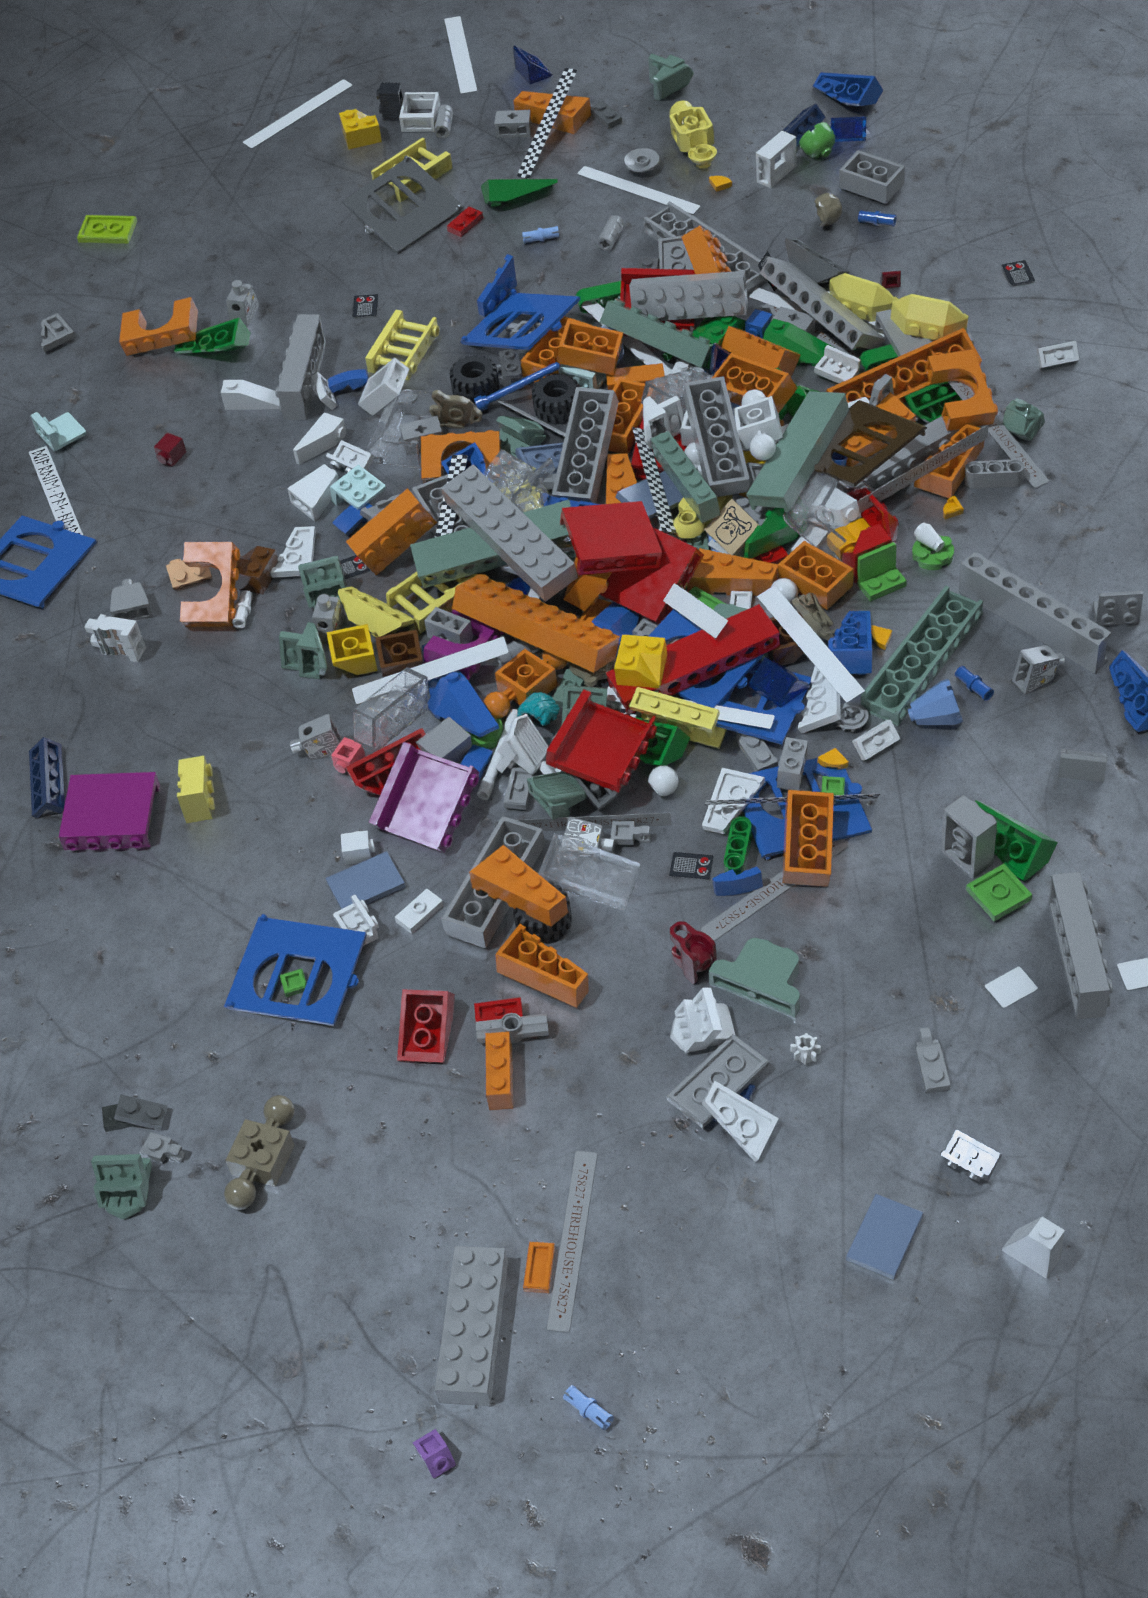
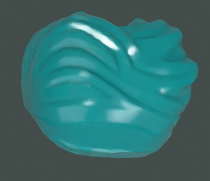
(540, 706)

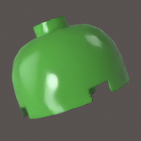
(819, 141)

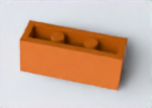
(636, 373)
(499, 1071)

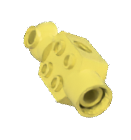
(693, 133)
(687, 522)

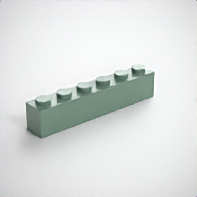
(656, 333)
(685, 476)

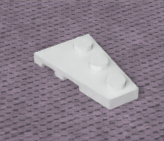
(298, 551)
(729, 786)
(740, 1118)

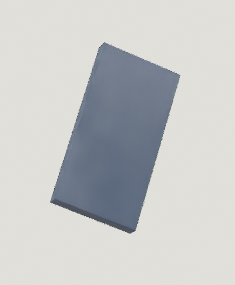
(641, 492)

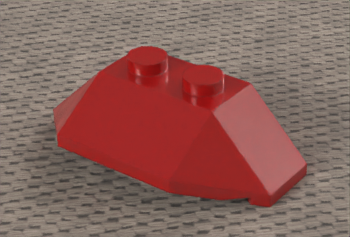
(877, 513)
(373, 770)

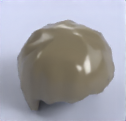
(828, 208)

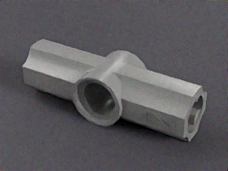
(524, 1027)

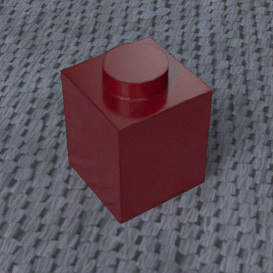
(170, 449)

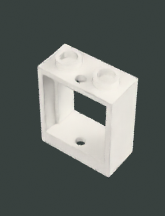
(419, 121)
(772, 173)
(382, 386)

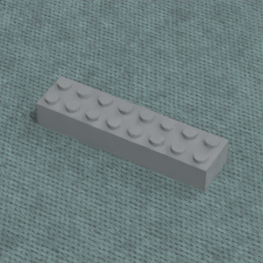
(509, 532)

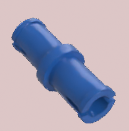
(877, 218)
(974, 683)

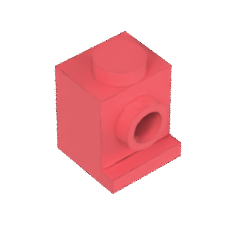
(346, 754)

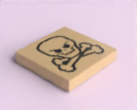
(732, 527)

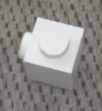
(356, 847)

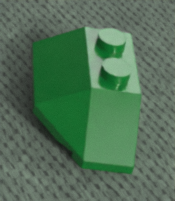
(715, 329)
(930, 401)

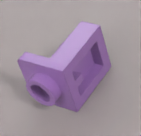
(434, 1453)

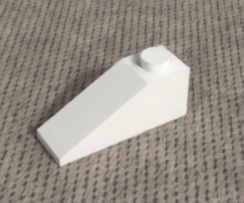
(247, 396)
(320, 438)

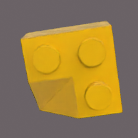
(359, 129)
(352, 649)
(640, 661)

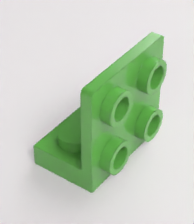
(879, 573)

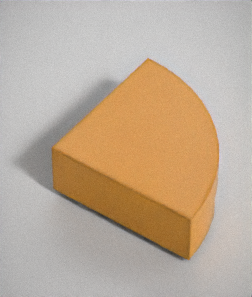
(720, 182)
(952, 508)
(881, 636)
(833, 759)

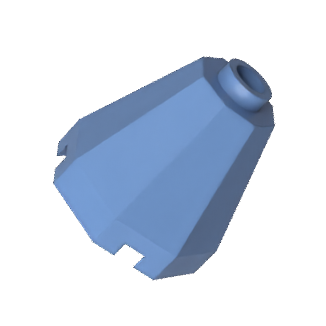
(936, 706)

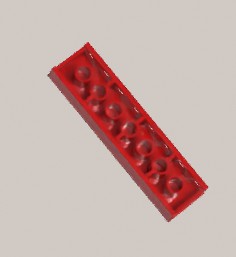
(701, 650)

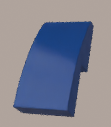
(354, 378)
(350, 519)
(478, 758)
(732, 884)

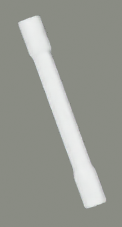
(489, 780)

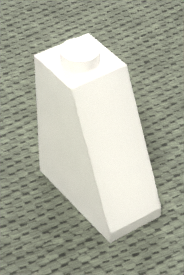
(313, 491)
(843, 508)
(1037, 1245)

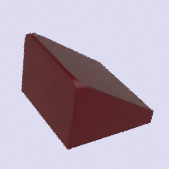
(891, 279)

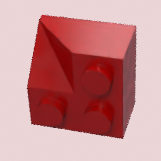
(868, 540)

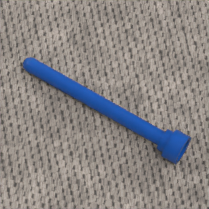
(483, 402)

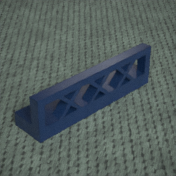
(805, 121)
(46, 777)

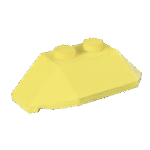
(861, 295)
(927, 316)
(369, 610)

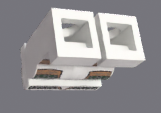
(116, 636)

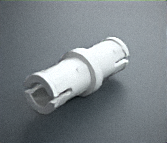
(242, 609)

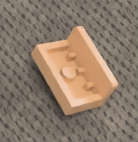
(182, 575)

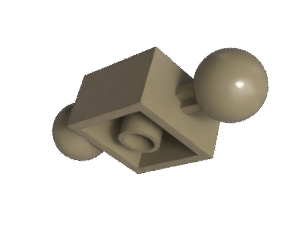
(259, 1152)

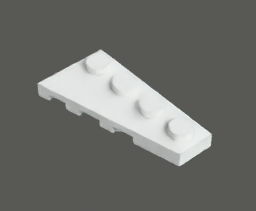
(822, 704)

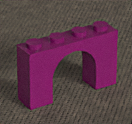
(439, 647)

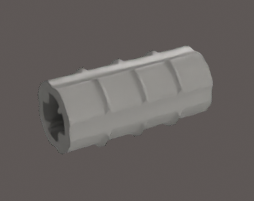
(443, 121)
(610, 233)
(515, 648)

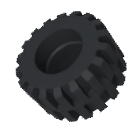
(474, 377)
(554, 397)
(541, 929)

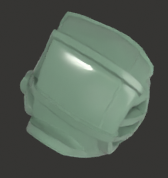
(1023, 419)

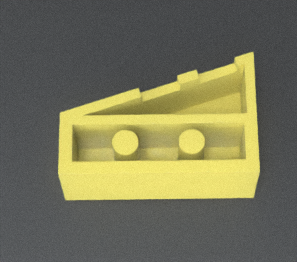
(195, 789)

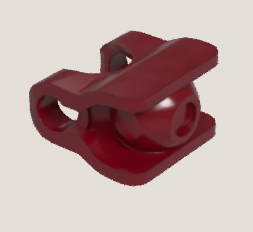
(696, 950)

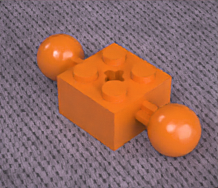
(521, 678)

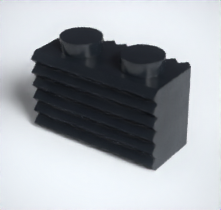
(390, 100)

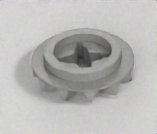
(852, 709)

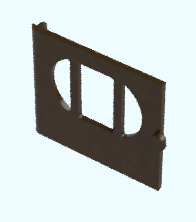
(857, 419)

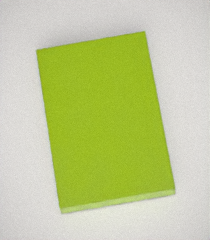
(107, 229)

